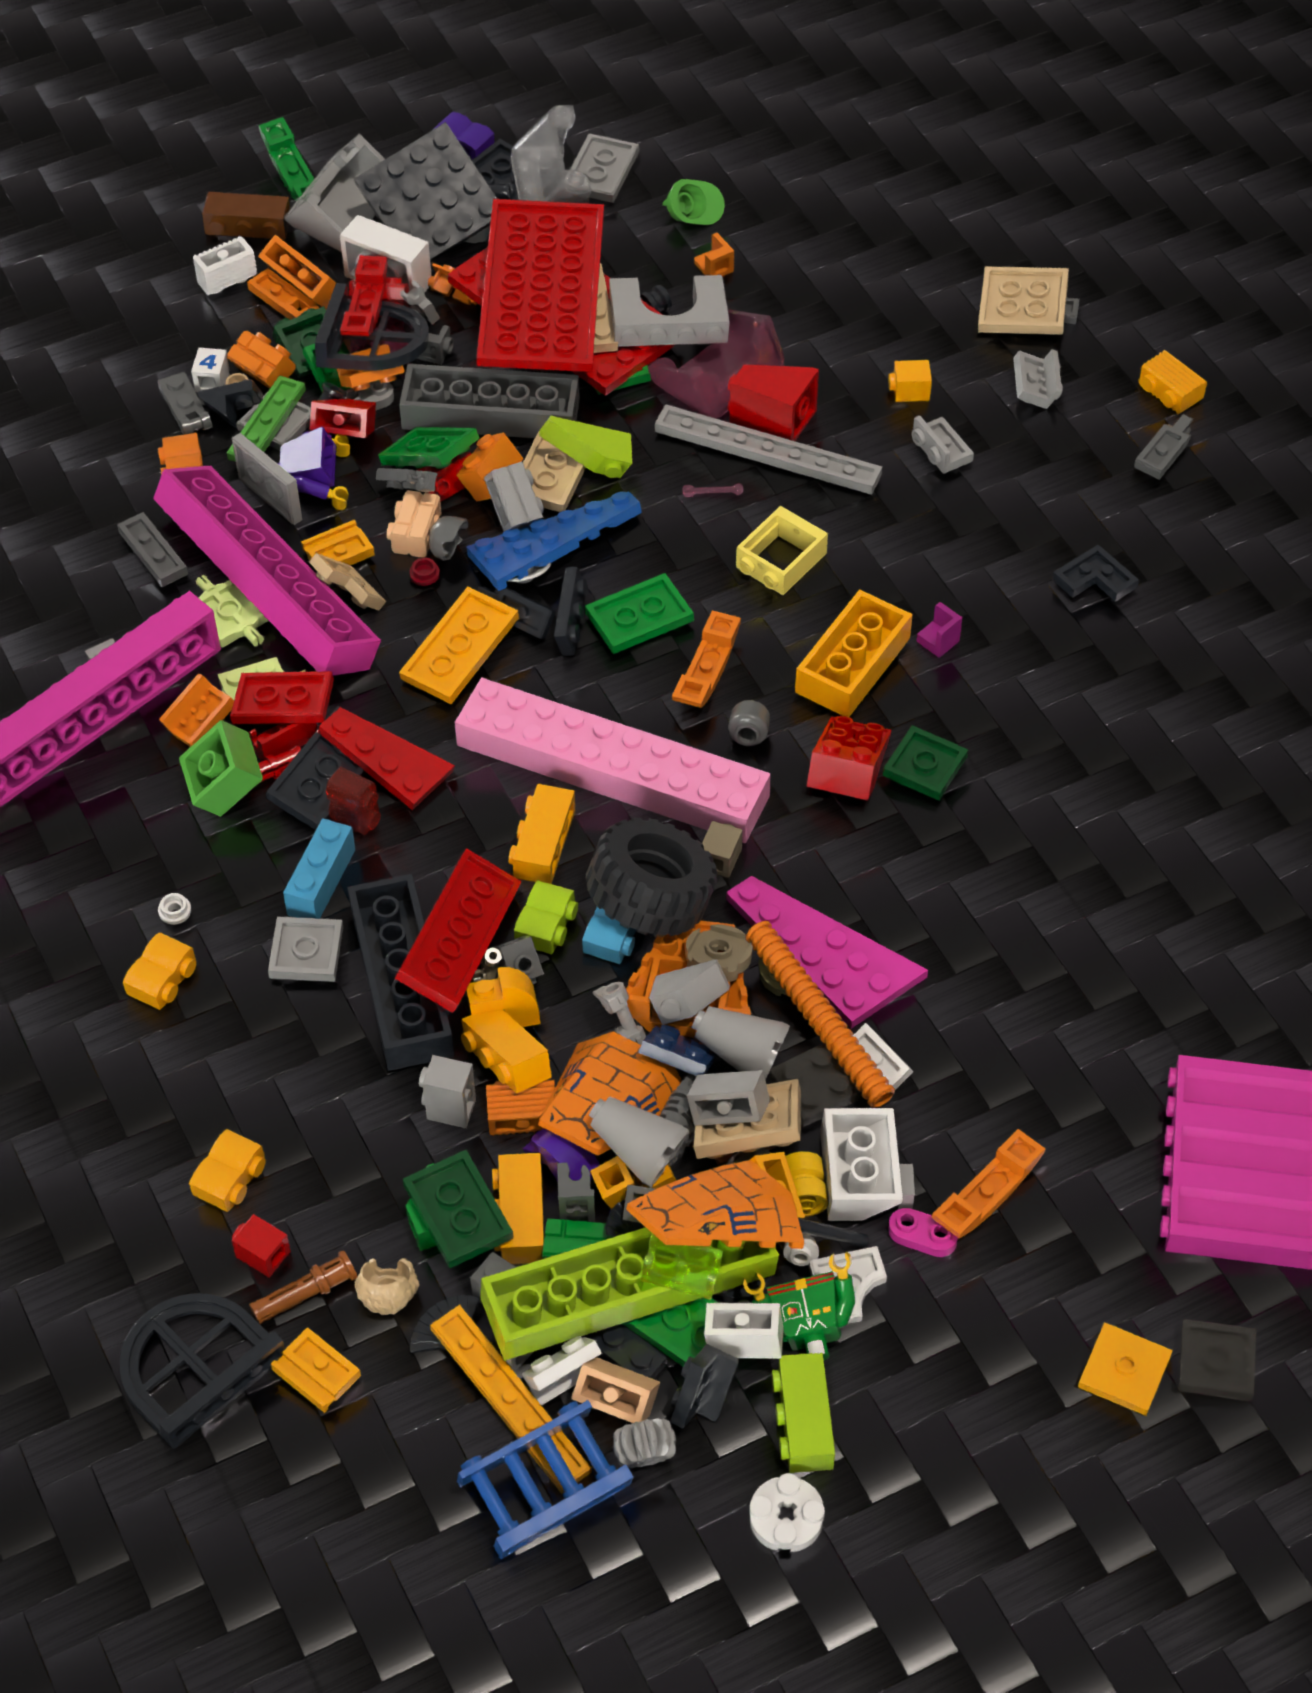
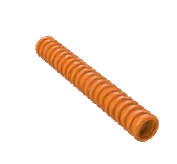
(820, 1014)

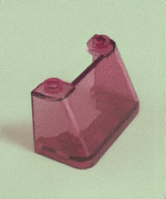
(705, 378)

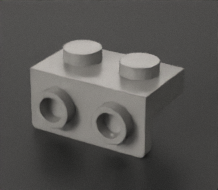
(1037, 378)
(941, 444)

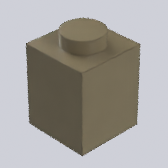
(724, 845)

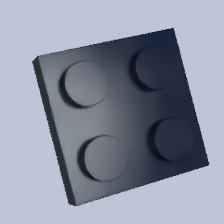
(678, 1051)

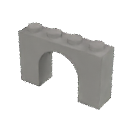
(641, 327)

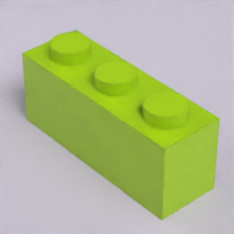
(804, 1413)

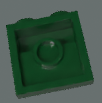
(299, 333)

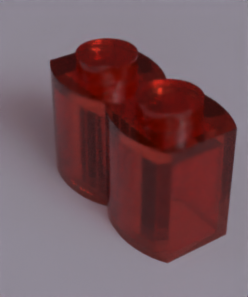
(353, 800)

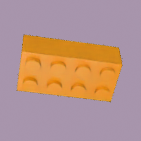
(853, 653)

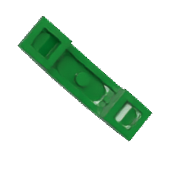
(286, 156)

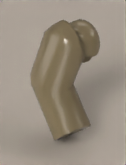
(488, 966)

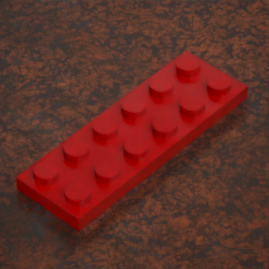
(458, 930)

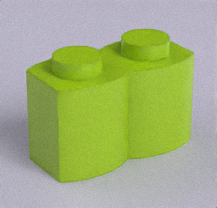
(546, 916)

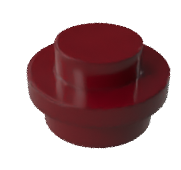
(424, 571)

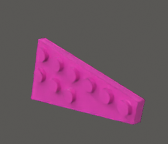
(845, 965)

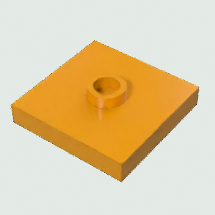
(1125, 1369)

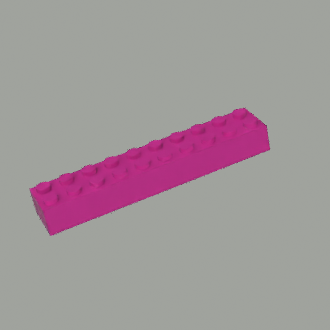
(267, 570)
(104, 692)

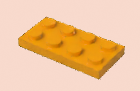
(459, 645)

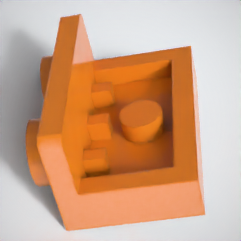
(361, 379)
(196, 710)

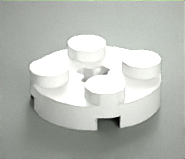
(786, 1534)

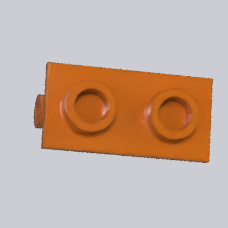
(440, 284)

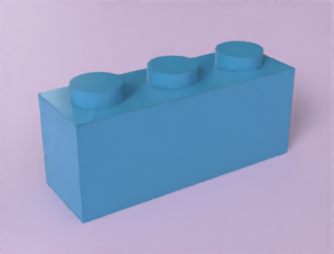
(319, 870)

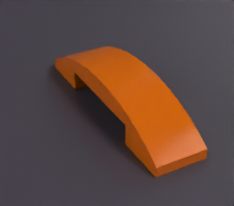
(708, 660)
(991, 1186)

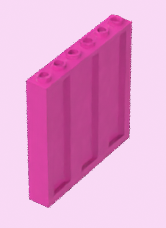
(1239, 1162)

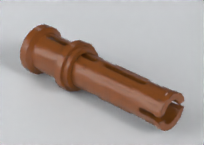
(318, 1280)

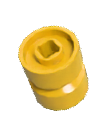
(808, 1179)

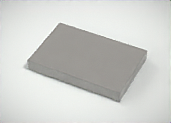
(605, 164)
(267, 479)

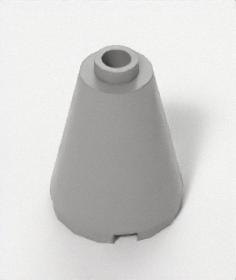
(740, 1038)
(638, 1137)

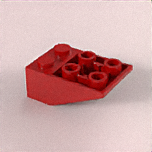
(848, 757)

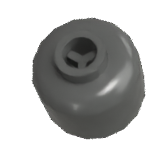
(749, 723)

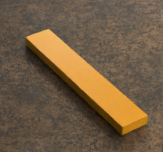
(503, 1389)

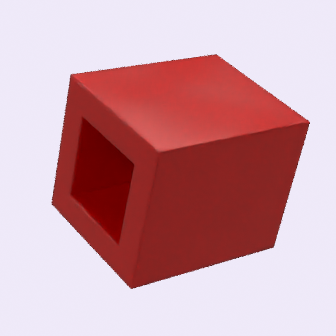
(260, 1245)

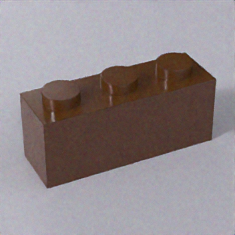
(245, 215)

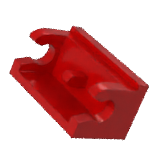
(281, 738)

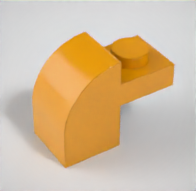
(509, 992)
(615, 1175)

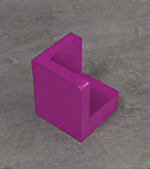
(942, 631)

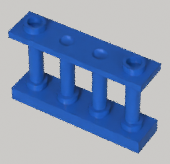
(544, 1515)

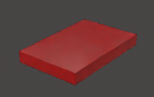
(282, 697)

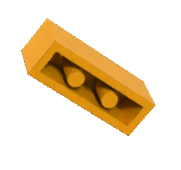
(542, 833)
(506, 1049)
(522, 1205)

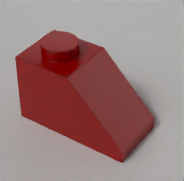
(344, 416)

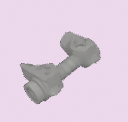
(614, 999)

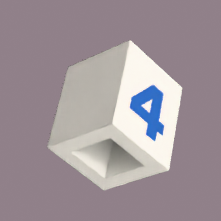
(210, 369)

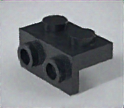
(705, 1385)

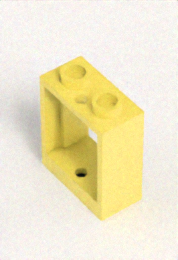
(785, 525)

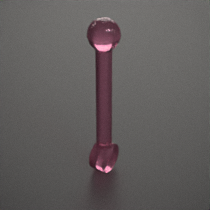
(689, 490)

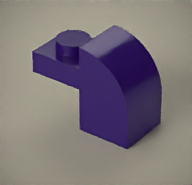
(556, 1150)

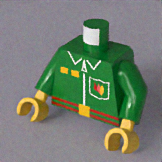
(812, 1307)

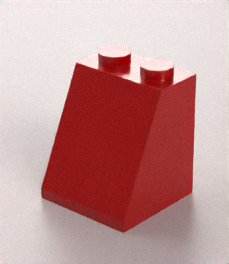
(773, 398)

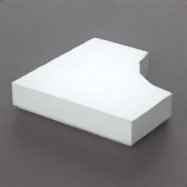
(866, 1274)

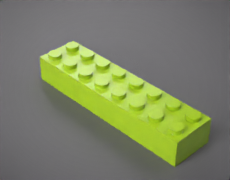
(596, 1290)

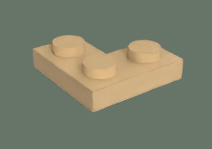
(348, 579)

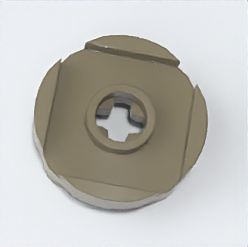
(704, 947)

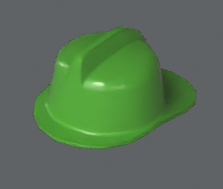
(695, 202)

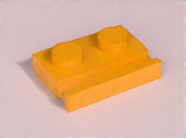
(342, 543)
(316, 1369)

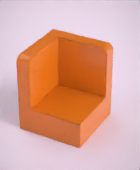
(718, 260)

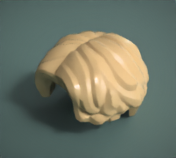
(386, 1289)

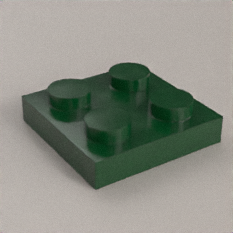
(925, 762)

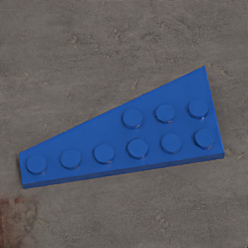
(548, 539)

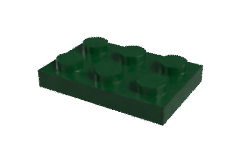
(458, 1208)

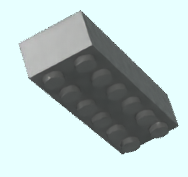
(486, 399)

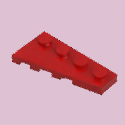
(390, 760)

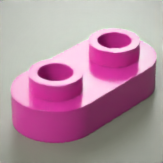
(921, 1233)

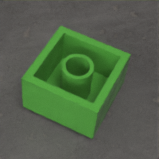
(220, 768)

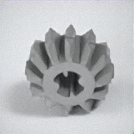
(644, 1443)

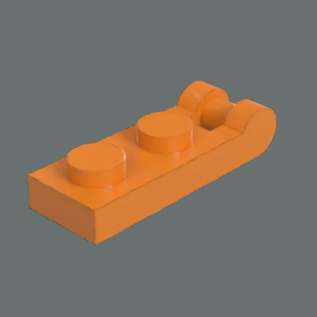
(280, 294)

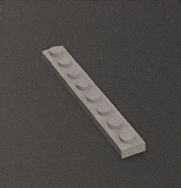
(768, 449)

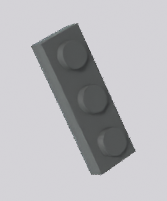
(152, 549)

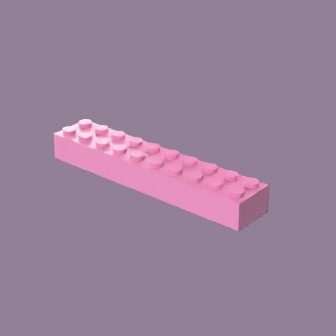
(611, 758)

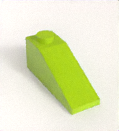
(594, 447)

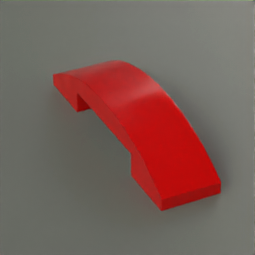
(367, 296)

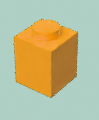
(911, 381)

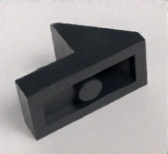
(227, 398)

